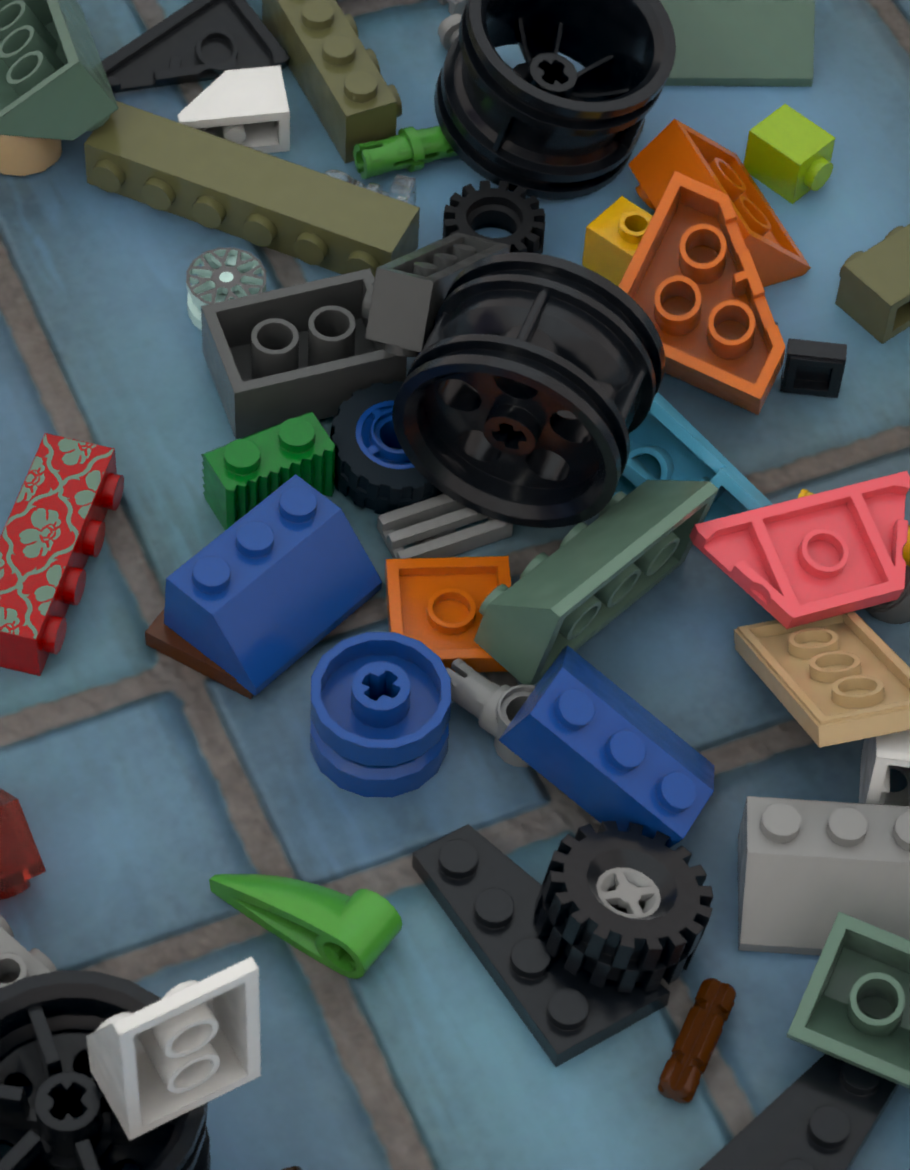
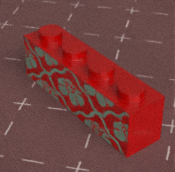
(48, 544)

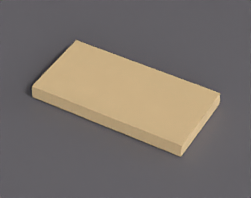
(831, 676)

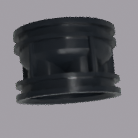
(530, 390)

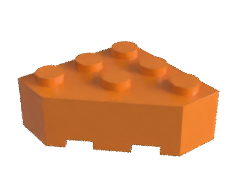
(706, 296)

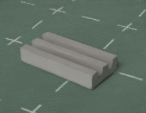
(438, 518)

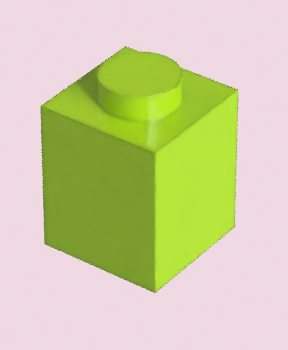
(789, 153)

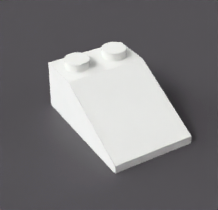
(179, 1049)

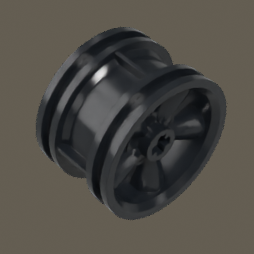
(543, 119)

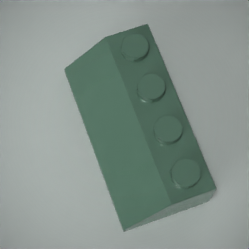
(742, 42)
(50, 71)
(592, 575)
(859, 1000)

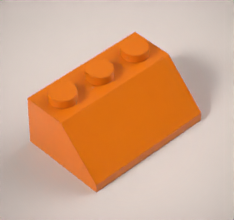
(704, 160)

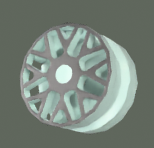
(223, 277)

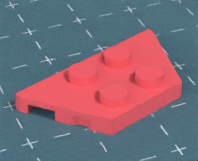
(816, 551)

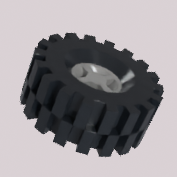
(623, 906)

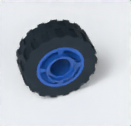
(364, 461)

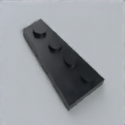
(812, 1123)

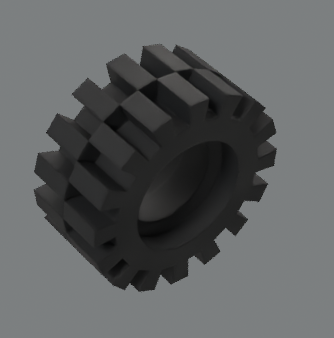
(500, 210)

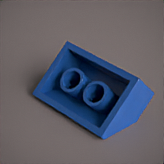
(271, 585)
(609, 751)

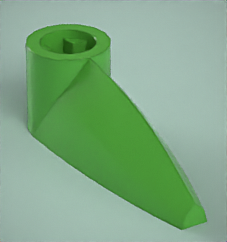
(321, 922)

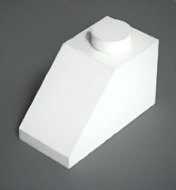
(244, 108)

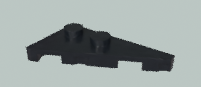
(195, 46)

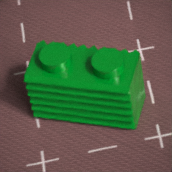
(258, 464)

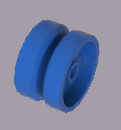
(380, 714)

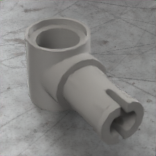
(489, 703)

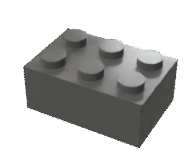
(293, 351)

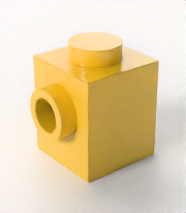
(614, 239)

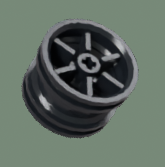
(42, 1045)

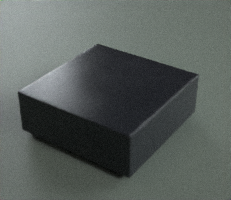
(813, 368)

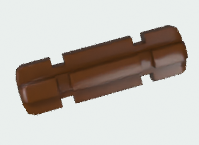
(696, 1040)

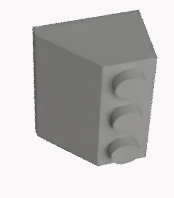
(815, 860)

